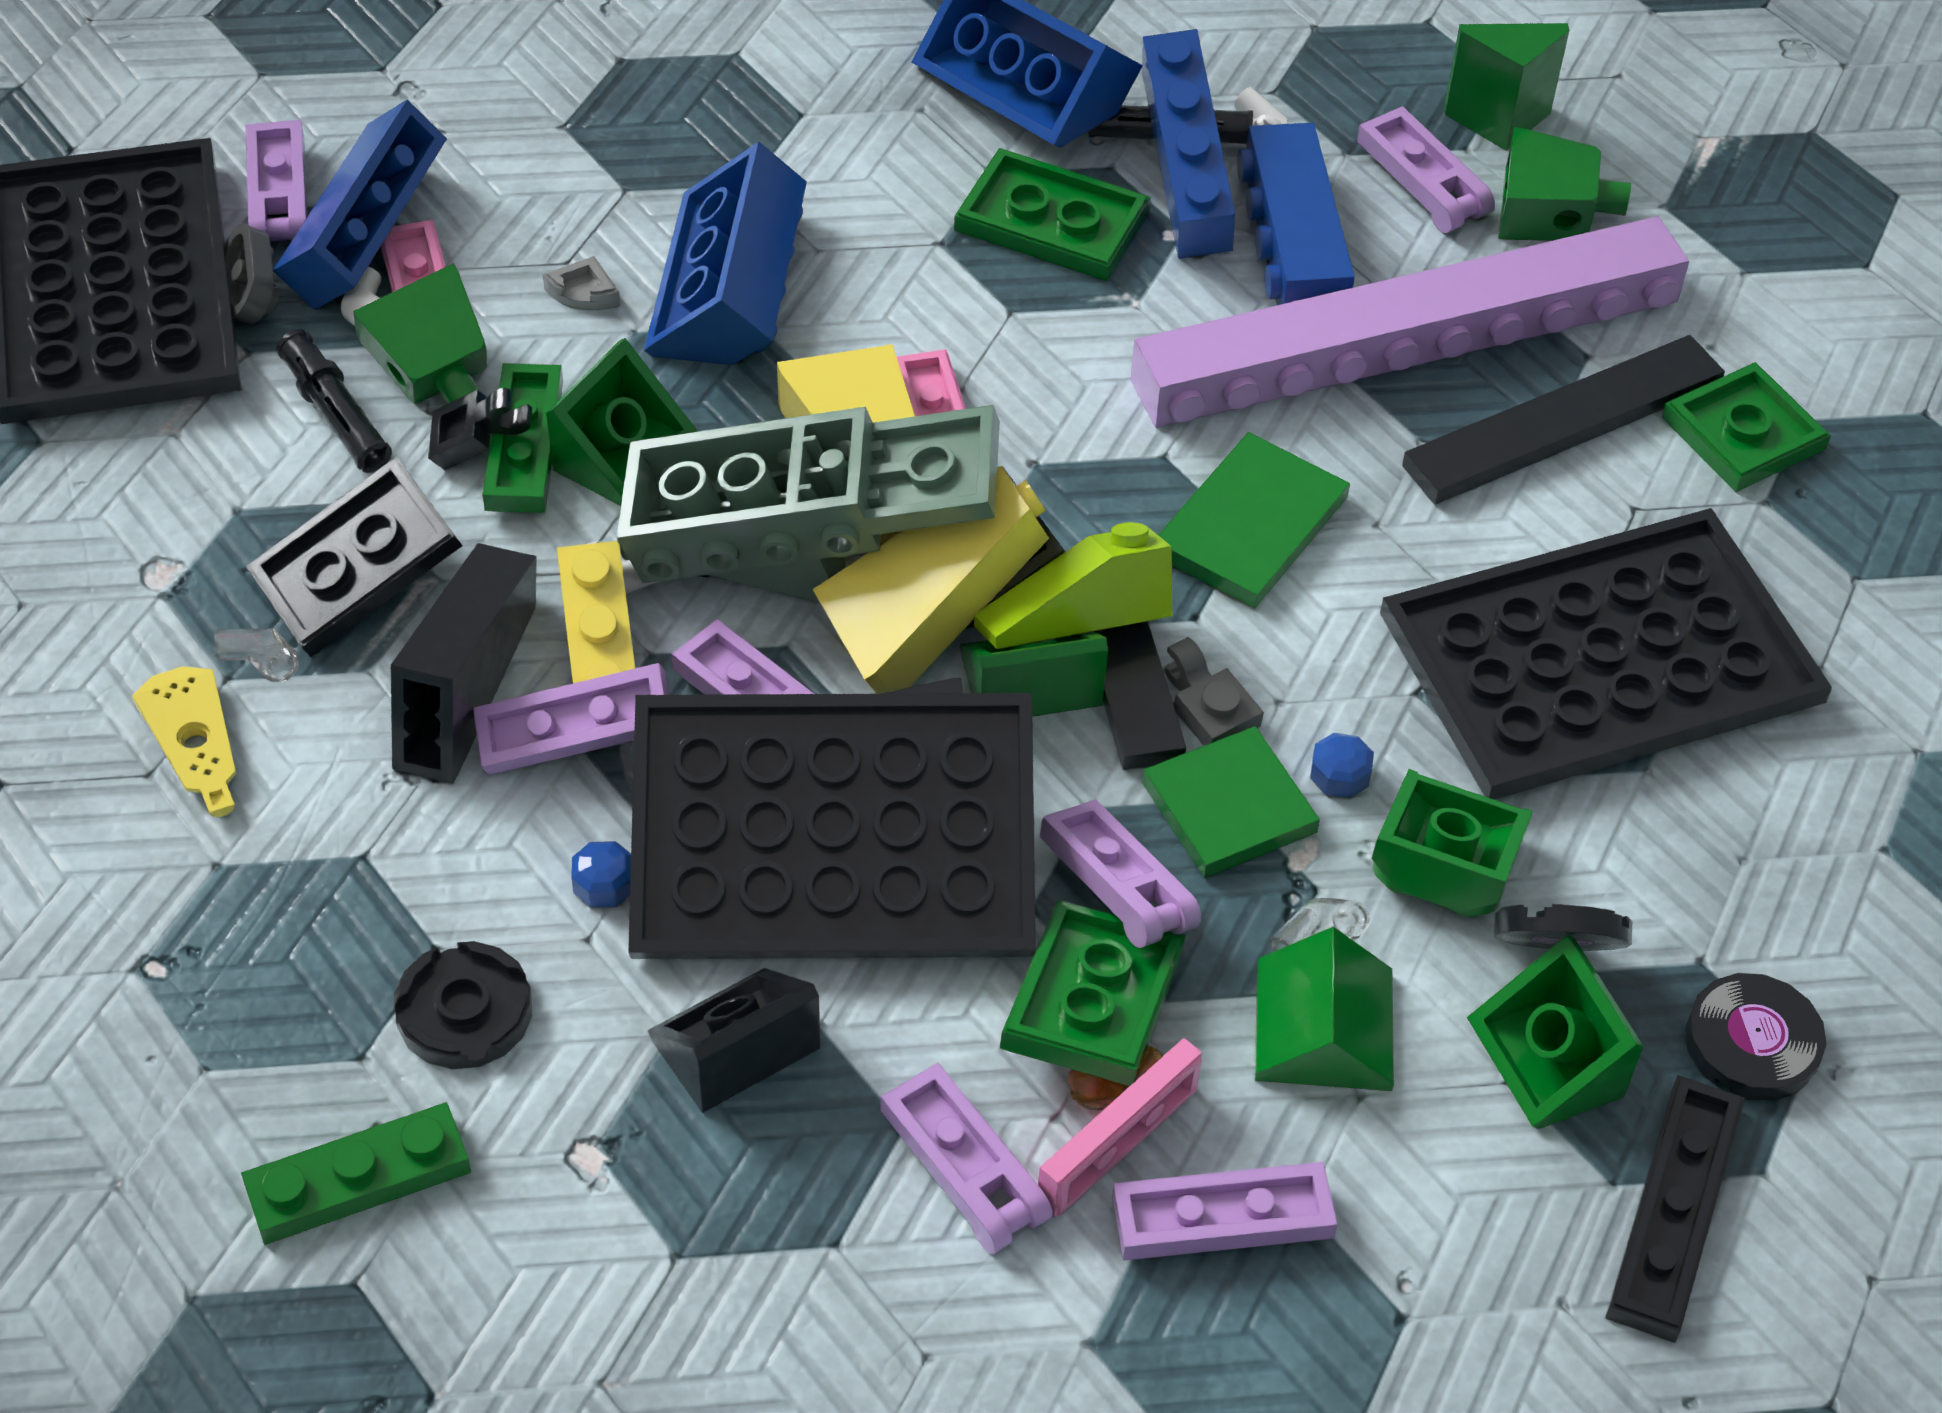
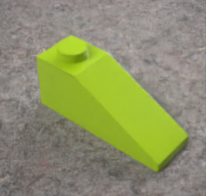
(1089, 588)

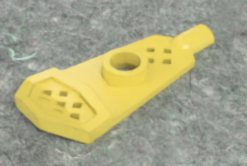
(187, 716)

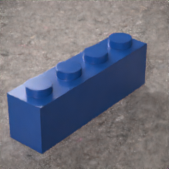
(1188, 144)
(360, 205)
(1294, 213)

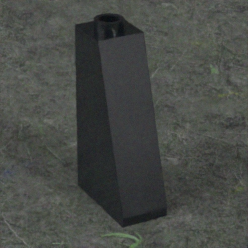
(459, 660)

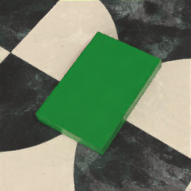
(1052, 214)
(1252, 519)
(1091, 995)

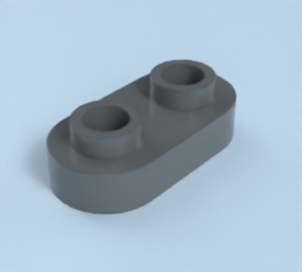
(250, 274)

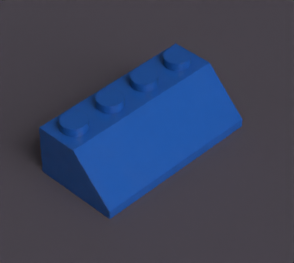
(1027, 66)
(728, 262)

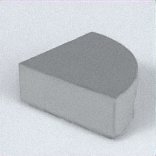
(582, 286)

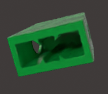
(1555, 188)
(426, 337)

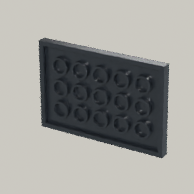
(113, 282)
(1602, 653)
(832, 826)

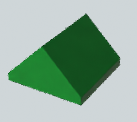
(1504, 77)
(603, 414)
(1058, 671)
(1324, 1015)
(1558, 1037)

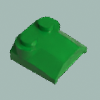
(1448, 845)

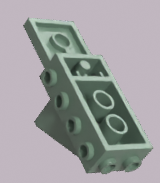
(800, 493)

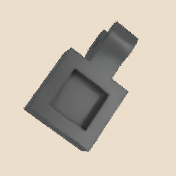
(1209, 703)

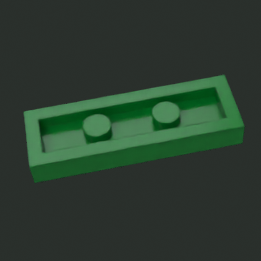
(522, 463)
(355, 1173)

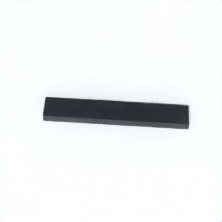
(1559, 419)

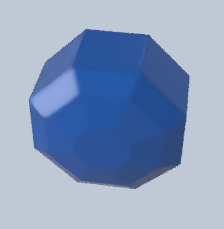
(1341, 765)
(601, 874)

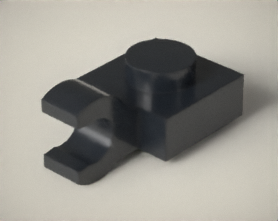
(465, 425)

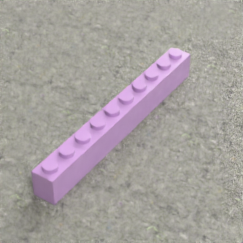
(1406, 321)

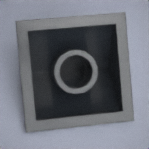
(740, 1035)

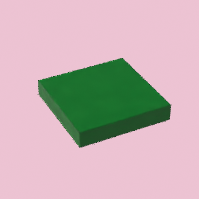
(1745, 426)
(1230, 801)

